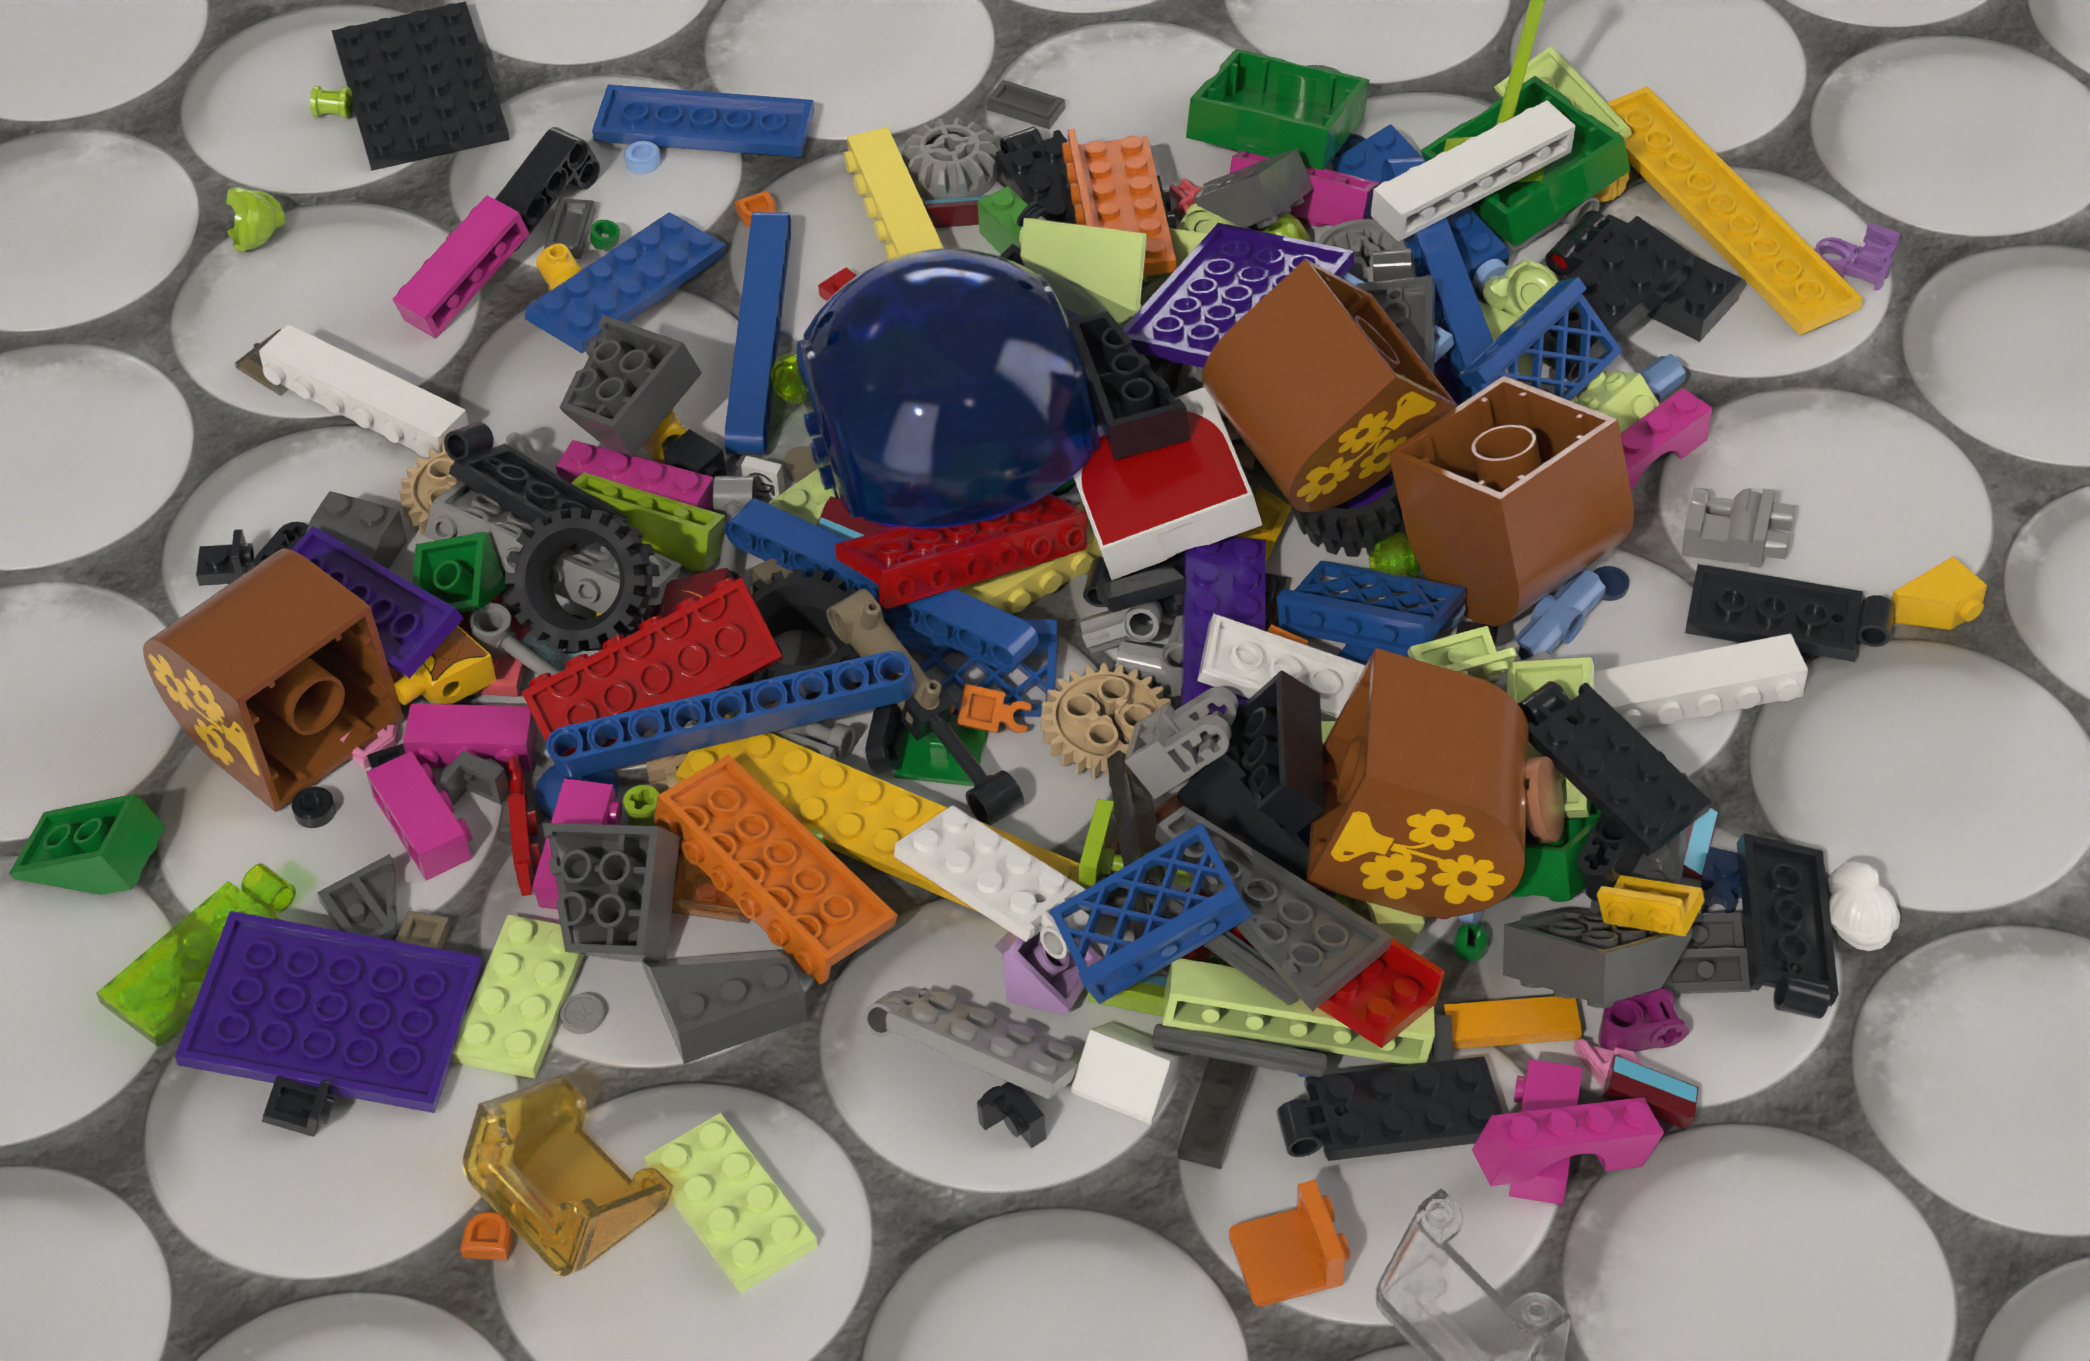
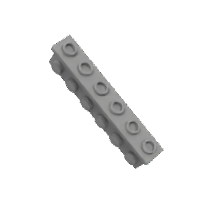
(582, 575)

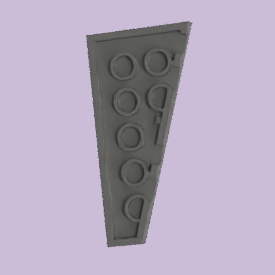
(1293, 925)

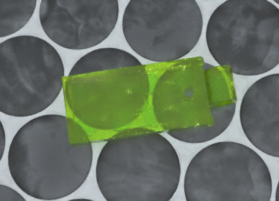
(164, 982)

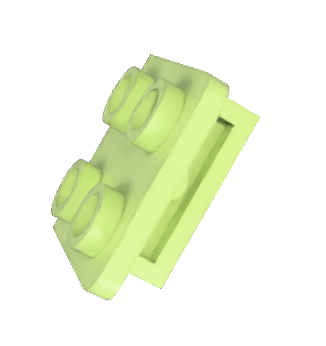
(1619, 396)
(1466, 653)

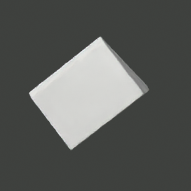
(1127, 1072)

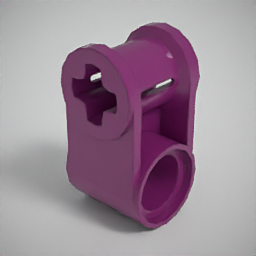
(1641, 1023)

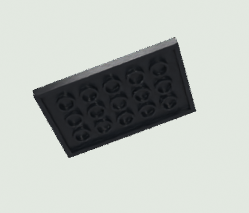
(419, 85)

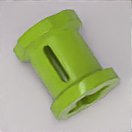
(331, 102)
(641, 805)

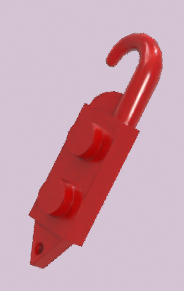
(522, 826)

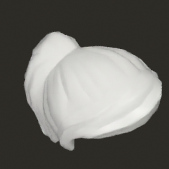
(1861, 907)

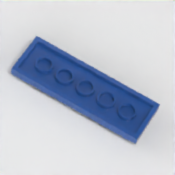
(704, 120)
(1471, 234)
(625, 280)

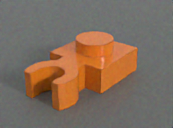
(984, 709)

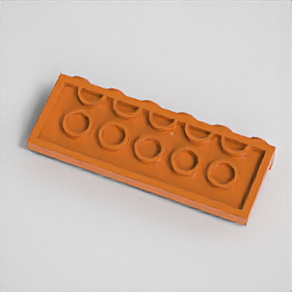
(1119, 189)
(772, 867)

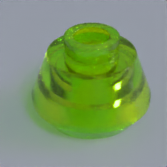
(785, 378)
(1394, 556)

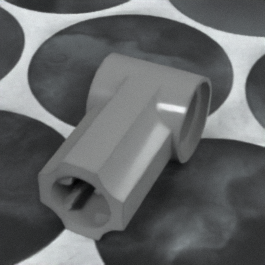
(1110, 628)

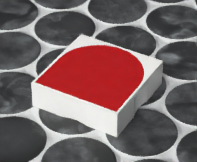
(1168, 496)

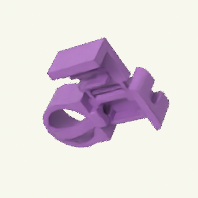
(1868, 262)

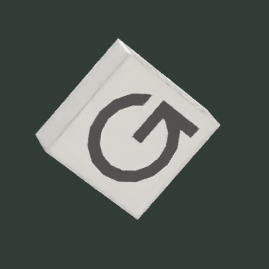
(767, 474)

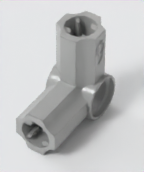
(1155, 661)

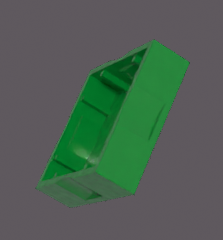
(1277, 106)
(1527, 207)

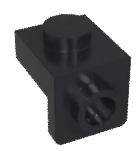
(298, 1106)

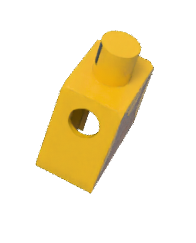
(450, 672)

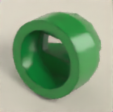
(606, 227)
(1466, 952)

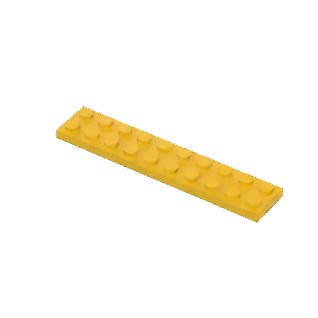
(1732, 216)
(847, 806)

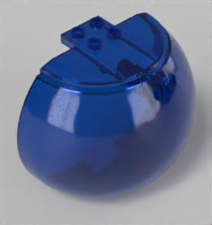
(944, 390)

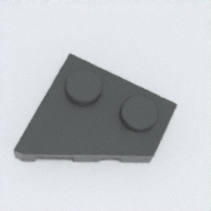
(365, 901)

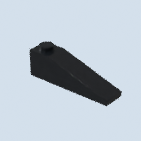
(1226, 802)

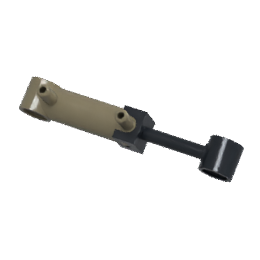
(929, 709)

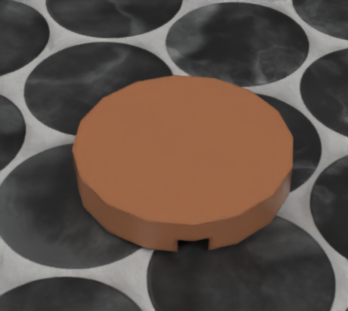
(1544, 800)

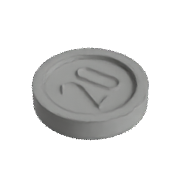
(582, 1013)

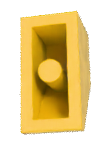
(1940, 597)

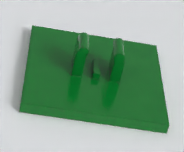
(932, 762)

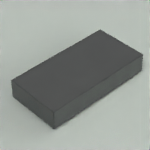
(1026, 104)
(571, 225)

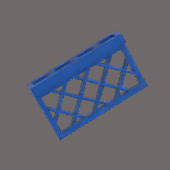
(1530, 330)
(1373, 624)
(1048, 644)
(1157, 945)

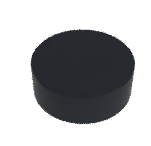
(313, 807)

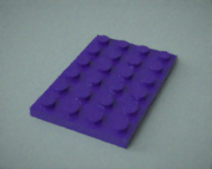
(1218, 287)
(330, 1008)

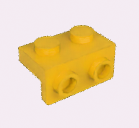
(1650, 905)

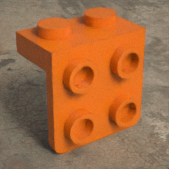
(1291, 1250)

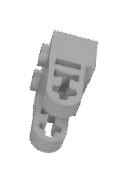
(1167, 741)

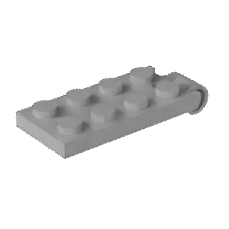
(976, 1039)

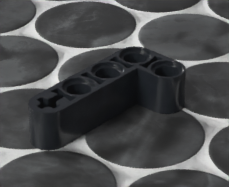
(546, 172)
(1606, 847)

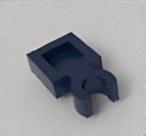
(1721, 880)

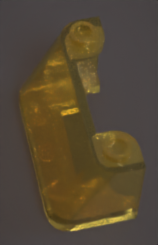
(554, 1179)

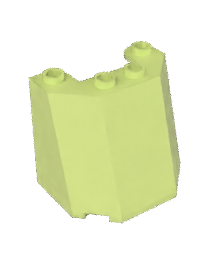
(1095, 266)

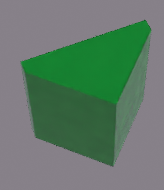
(459, 571)

